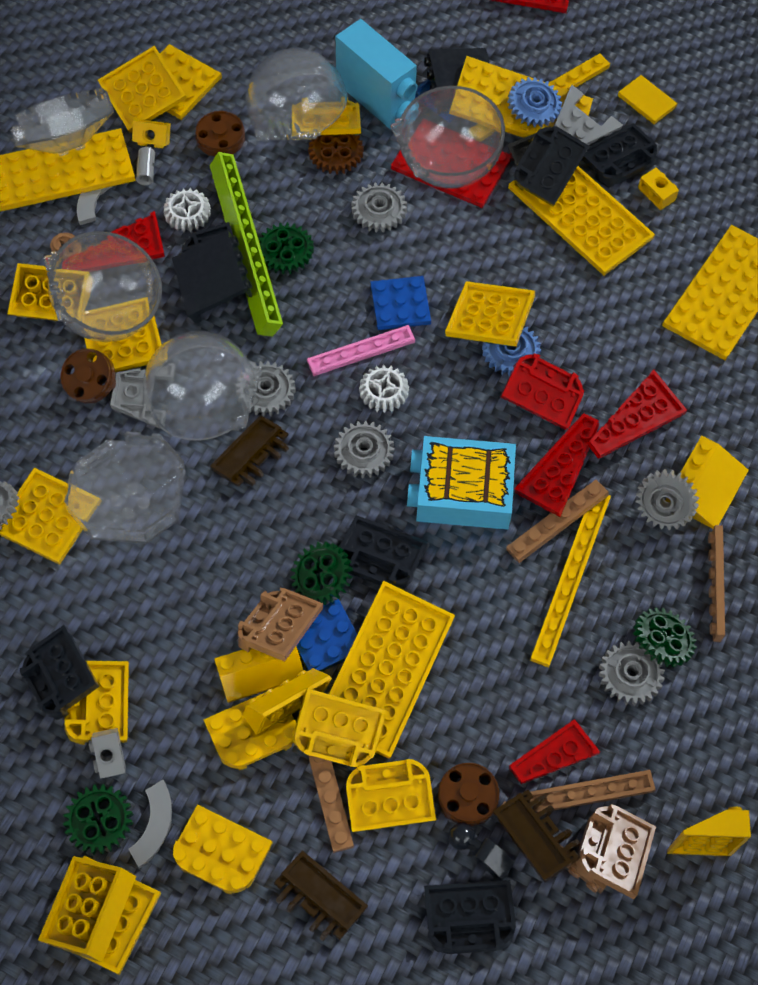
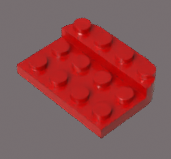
(544, 390)

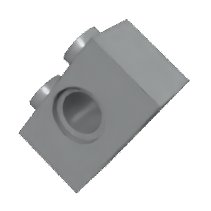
(111, 765)

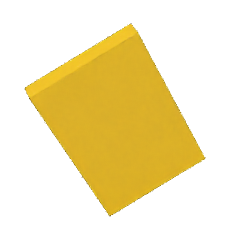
(647, 99)

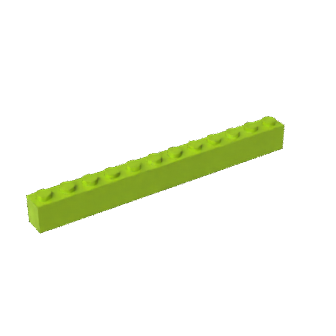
(237, 212)

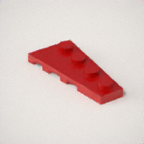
(556, 752)

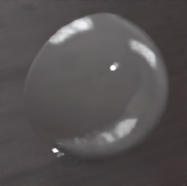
(294, 95)
(450, 136)
(103, 286)
(200, 386)

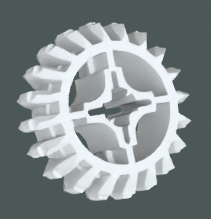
(176, 213)
(376, 382)

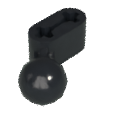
(486, 853)

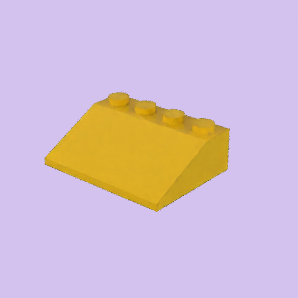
(31, 294)
(715, 477)
(716, 835)
(87, 908)

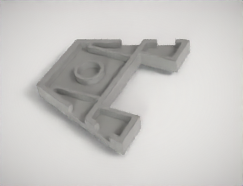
(581, 125)
(129, 396)

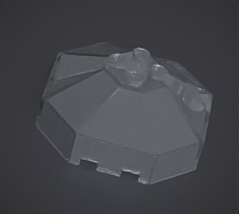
(62, 122)
(127, 489)

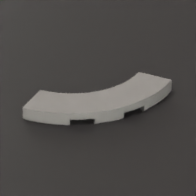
(87, 205)
(157, 827)

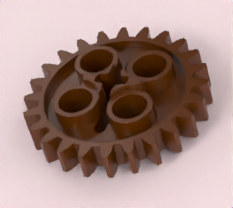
(336, 152)

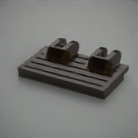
(250, 447)
(535, 833)
(321, 893)

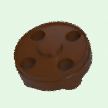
(220, 133)
(88, 376)
(468, 794)

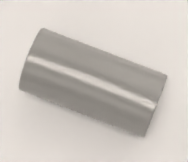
(145, 166)

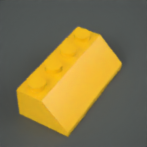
(254, 672)
(283, 701)

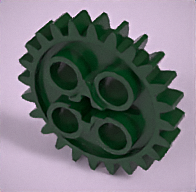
(286, 243)
(321, 572)
(664, 637)
(80, 827)

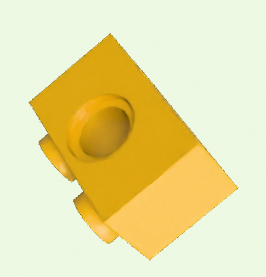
(160, 129)
(658, 188)

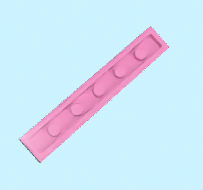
(360, 350)

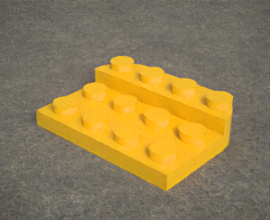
(347, 122)
(104, 707)
(337, 728)
(238, 742)
(389, 795)
(220, 851)

